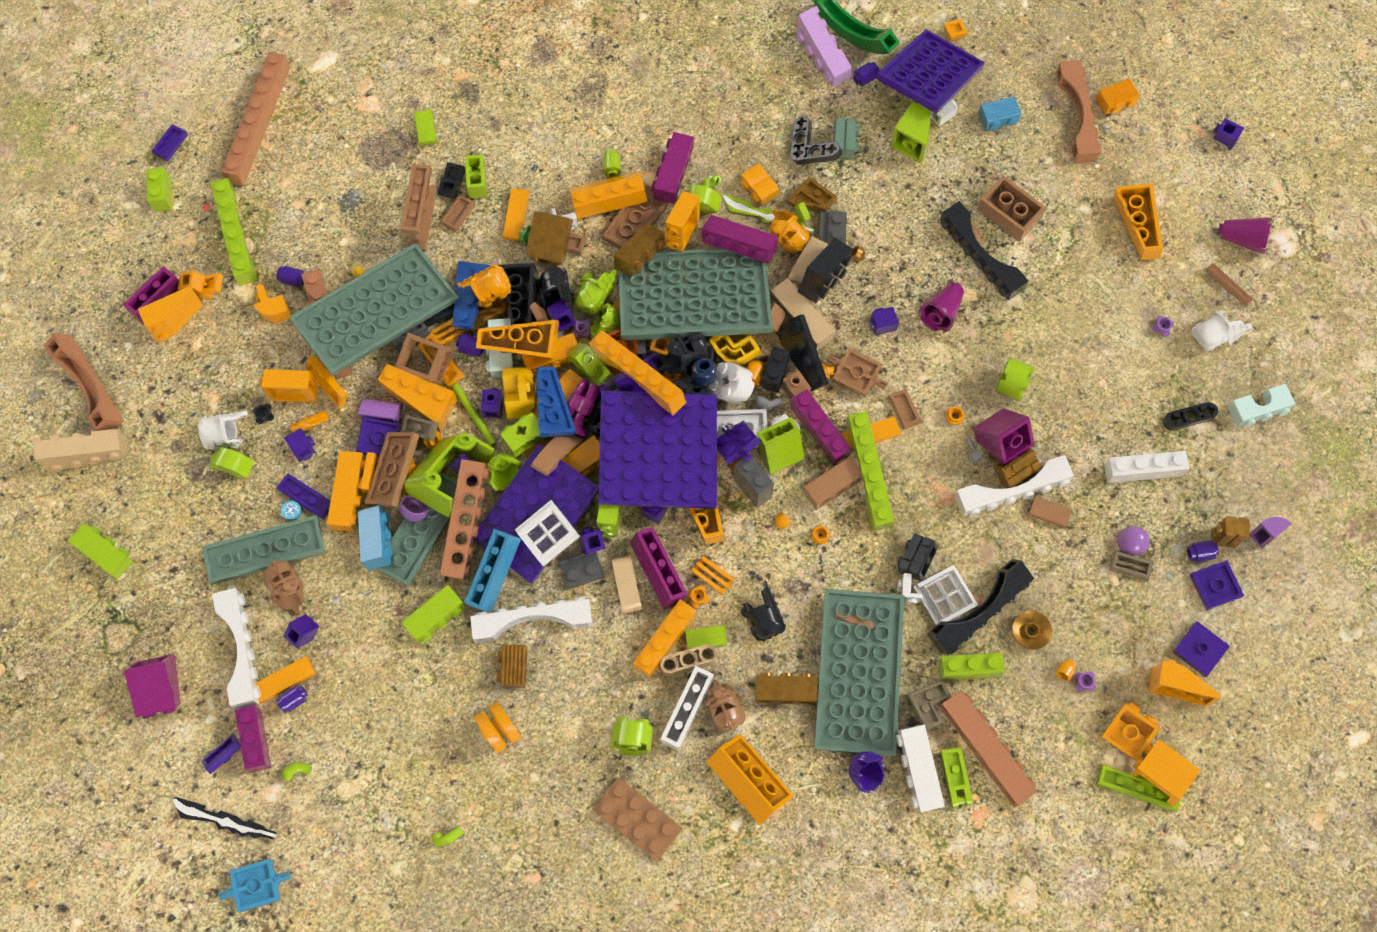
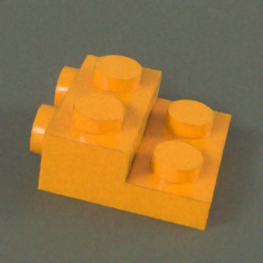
(1131, 730)

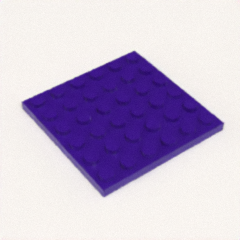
(655, 455)

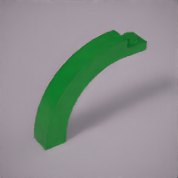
(855, 32)

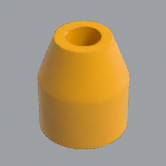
(1066, 670)

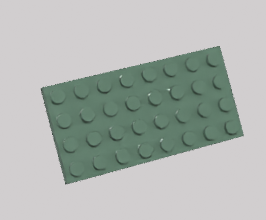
(373, 309)
(859, 673)

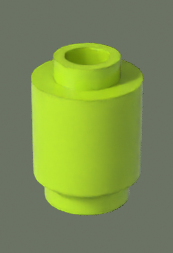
(611, 163)

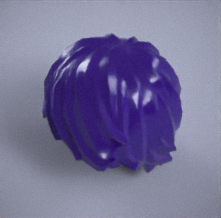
(866, 771)

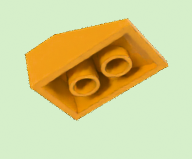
(170, 313)
(1180, 683)

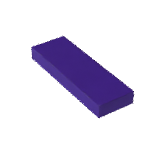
(304, 496)

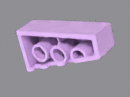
(822, 47)

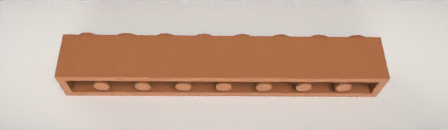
(256, 118)

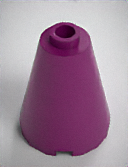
(1248, 233)
(942, 308)

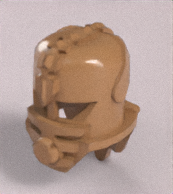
(284, 585)
(724, 707)

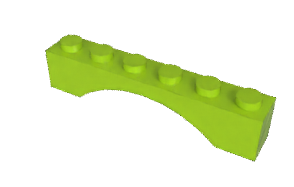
(235, 242)
(873, 480)

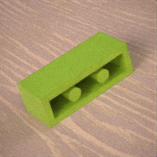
(101, 550)
(433, 615)
(971, 666)

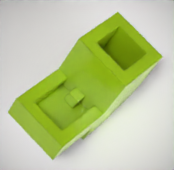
(709, 198)
(231, 462)

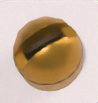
(858, 253)

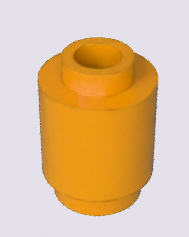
(757, 369)

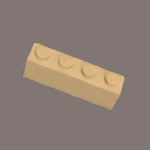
(795, 304)

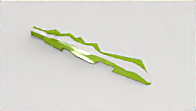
(744, 207)

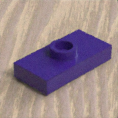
(169, 143)
(221, 754)

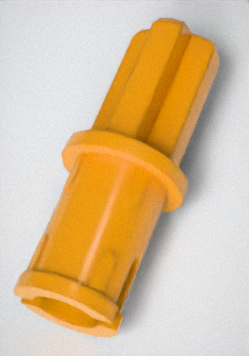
(309, 423)

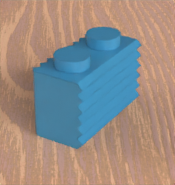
(1000, 113)

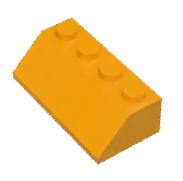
(608, 195)
(749, 779)

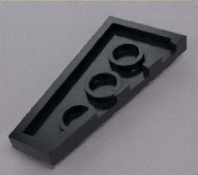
(798, 340)

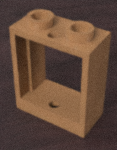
(438, 366)

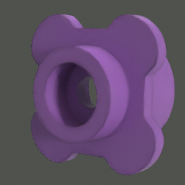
(1163, 321)
(584, 332)
(1089, 677)

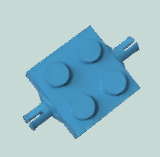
(255, 885)

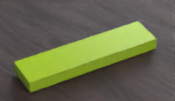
(1133, 786)

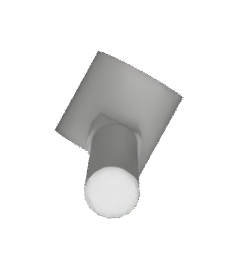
(976, 454)

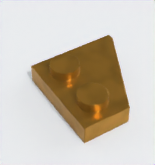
(813, 195)
(495, 311)

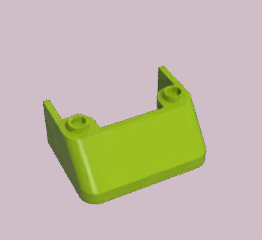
(425, 479)

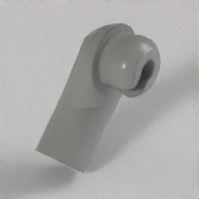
(763, 403)

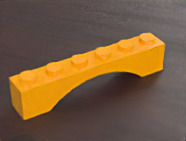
(656, 385)

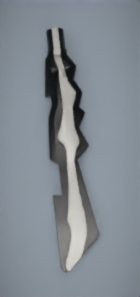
(223, 820)

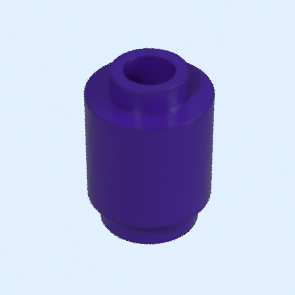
(866, 73)
(290, 276)
(467, 345)
(1202, 551)
(292, 698)

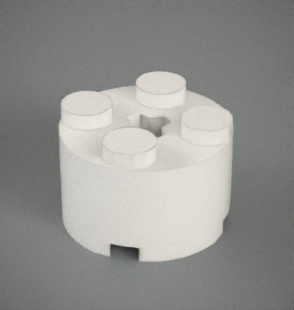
(732, 383)

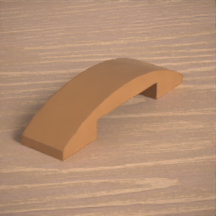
(554, 451)

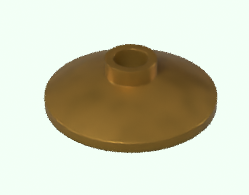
(1038, 623)

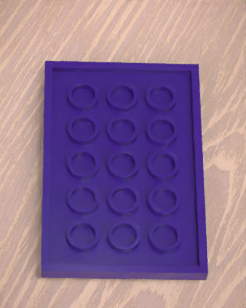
(930, 71)
(527, 495)

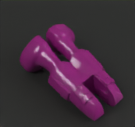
(582, 403)

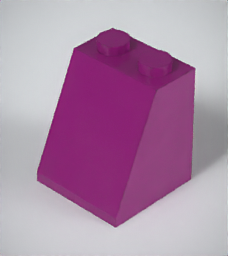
(1005, 434)
(153, 686)

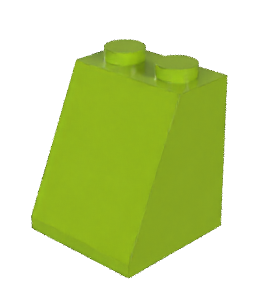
(912, 132)

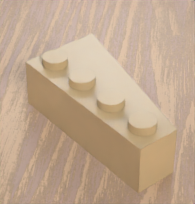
(79, 449)

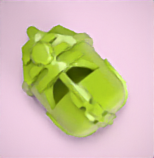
(594, 292)

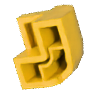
(735, 348)
(518, 391)

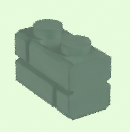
(845, 134)

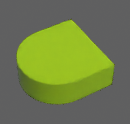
(802, 212)

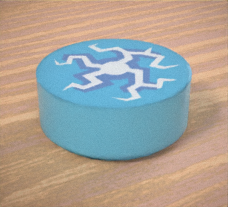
(291, 510)

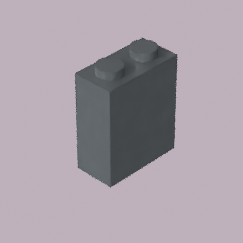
(753, 481)

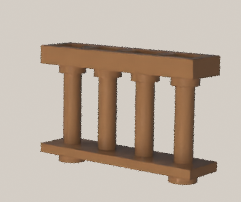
(419, 206)

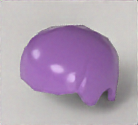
(413, 509)
(1133, 540)

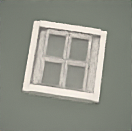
(547, 533)
(945, 595)

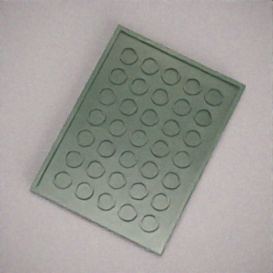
(695, 294)

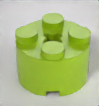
(1014, 379)
(631, 736)

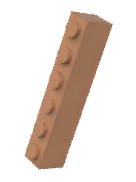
(988, 749)

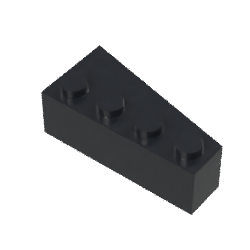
(523, 292)

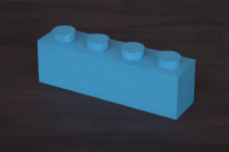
(492, 570)

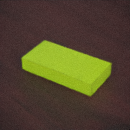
(425, 127)
(708, 635)

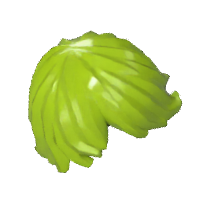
(608, 322)
(502, 470)

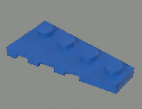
(466, 307)
(552, 408)

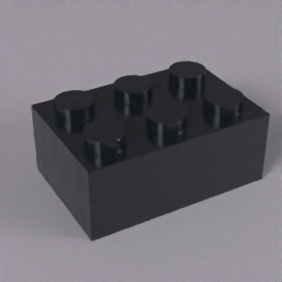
(826, 270)

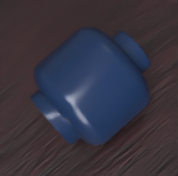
(704, 372)

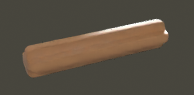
(1229, 284)

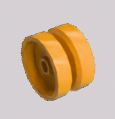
(497, 727)

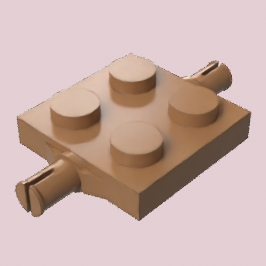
(857, 372)

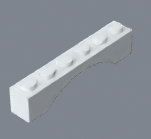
(978, 498)
(490, 626)
(242, 686)

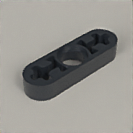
(1196, 410)

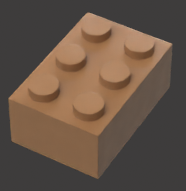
(1011, 208)

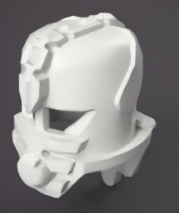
(1218, 331)
(220, 430)

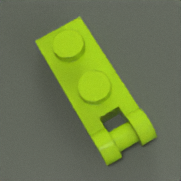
(956, 776)

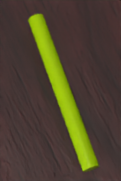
(474, 415)

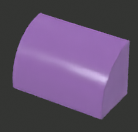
(381, 410)
(1269, 530)

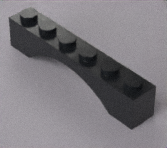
(1006, 278)
(1009, 582)

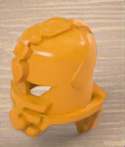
(790, 233)
(488, 285)

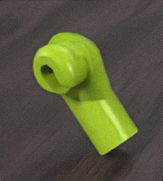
(712, 181)
(293, 768)
(448, 838)

